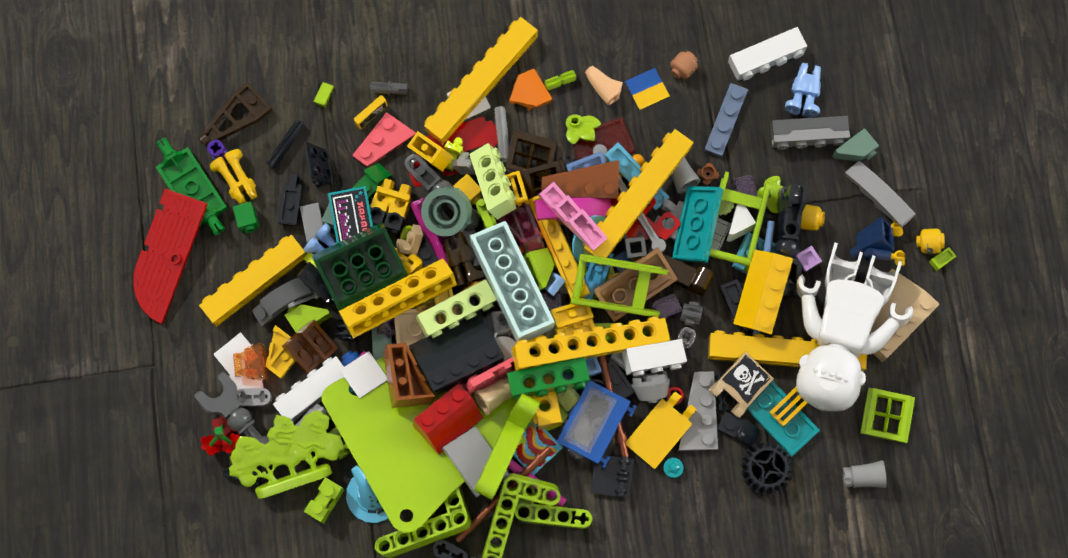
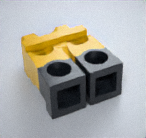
(391, 206)

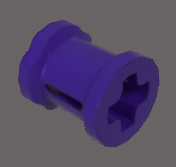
(213, 146)

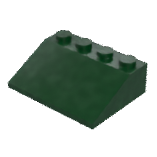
(359, 266)

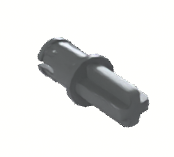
(388, 88)

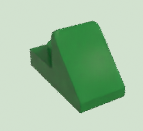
(373, 178)

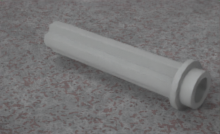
(502, 132)

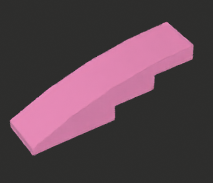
(572, 216)

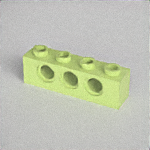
(492, 181)
(427, 318)

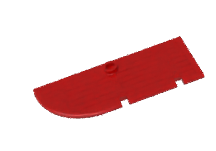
(169, 247)

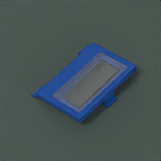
(594, 422)

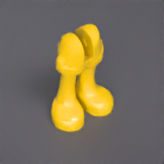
(244, 183)

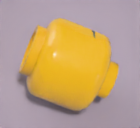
(812, 218)
(931, 241)

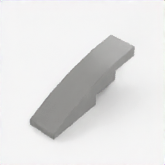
(880, 193)

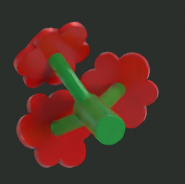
(221, 429)

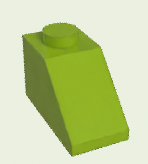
(540, 265)
(301, 315)

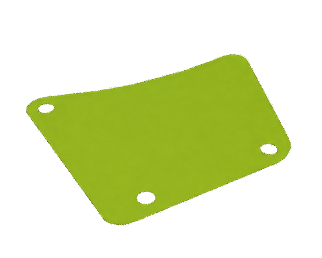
(395, 456)

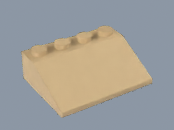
(905, 295)

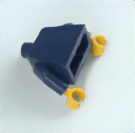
(879, 241)

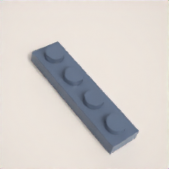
(725, 120)

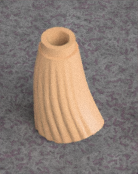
(606, 87)

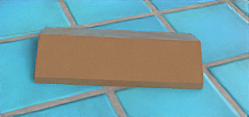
(622, 286)

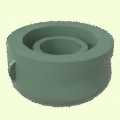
(433, 216)

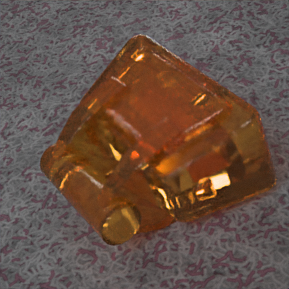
(254, 363)

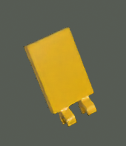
(660, 431)

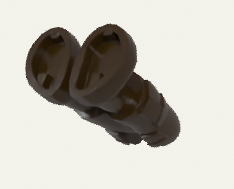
(462, 255)

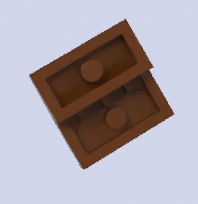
(310, 346)

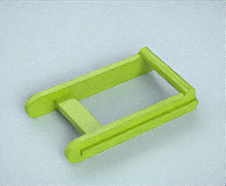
(749, 201)
(640, 290)

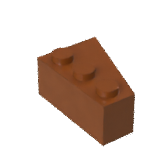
(404, 379)

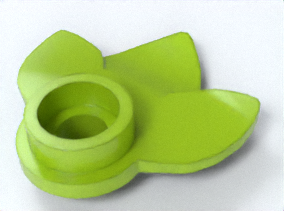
(582, 130)
(773, 195)

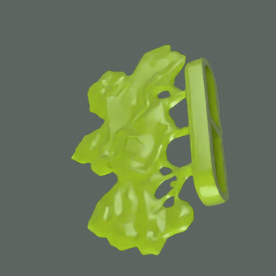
(287, 447)

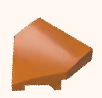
(529, 91)

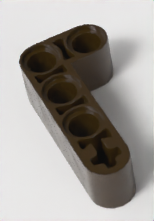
(688, 277)

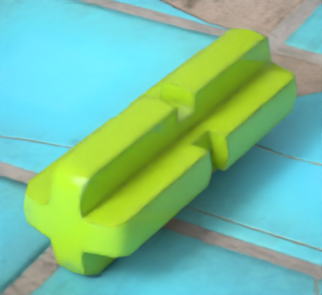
(556, 81)

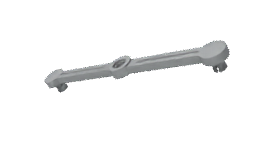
(656, 242)

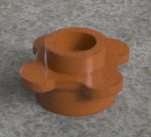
(708, 169)

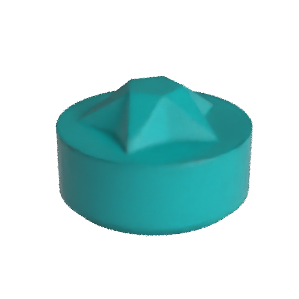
(673, 468)

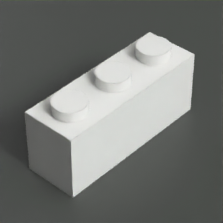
(654, 357)

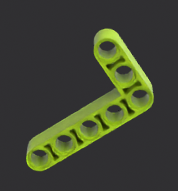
(506, 445)
(508, 512)
(431, 526)

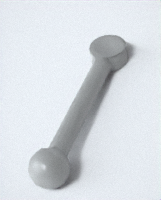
(292, 304)

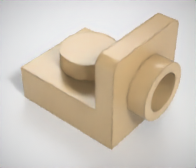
(413, 241)

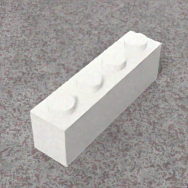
(767, 54)
(310, 391)

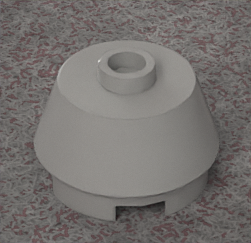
(651, 386)

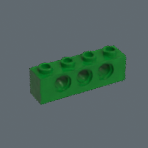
(576, 367)

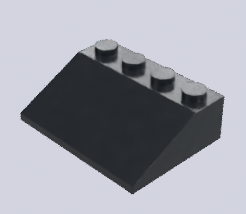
(457, 354)

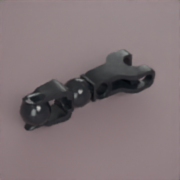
(790, 213)

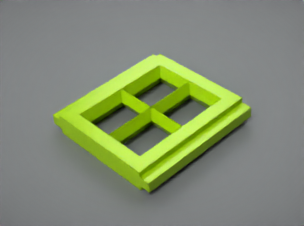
(905, 418)

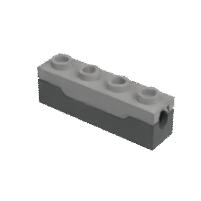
(809, 132)

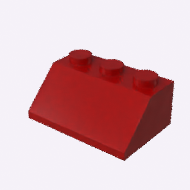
(448, 418)

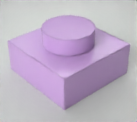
(808, 258)

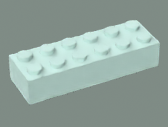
(511, 282)

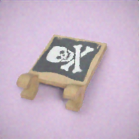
(743, 382)

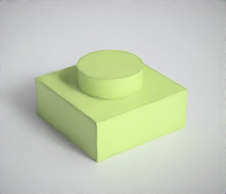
(568, 399)

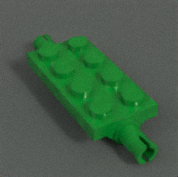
(187, 177)

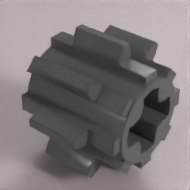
(691, 313)

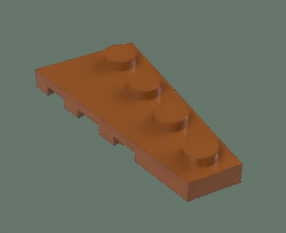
(587, 182)

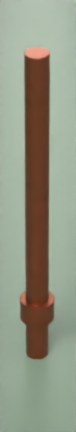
(620, 437)

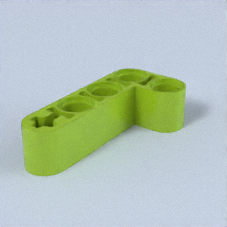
(553, 514)

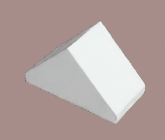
(741, 223)

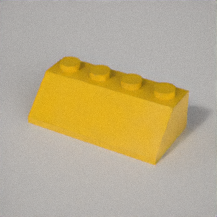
(763, 291)

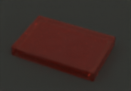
(607, 135)

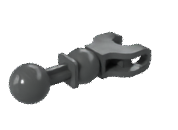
(431, 181)
(229, 408)

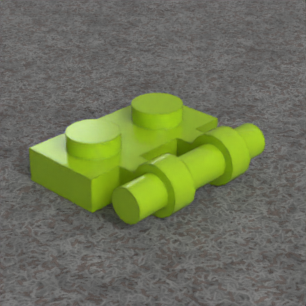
(487, 221)

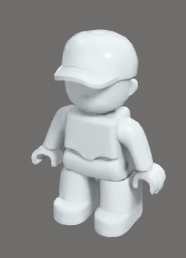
(832, 373)

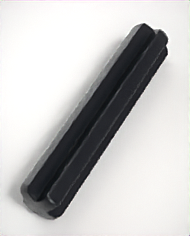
(285, 144)

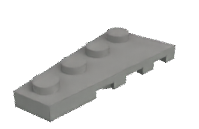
(703, 431)

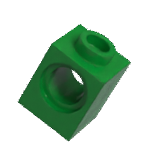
(246, 217)

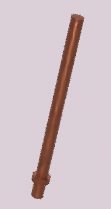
(540, 458)

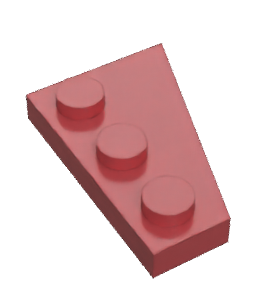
(383, 139)
(490, 376)

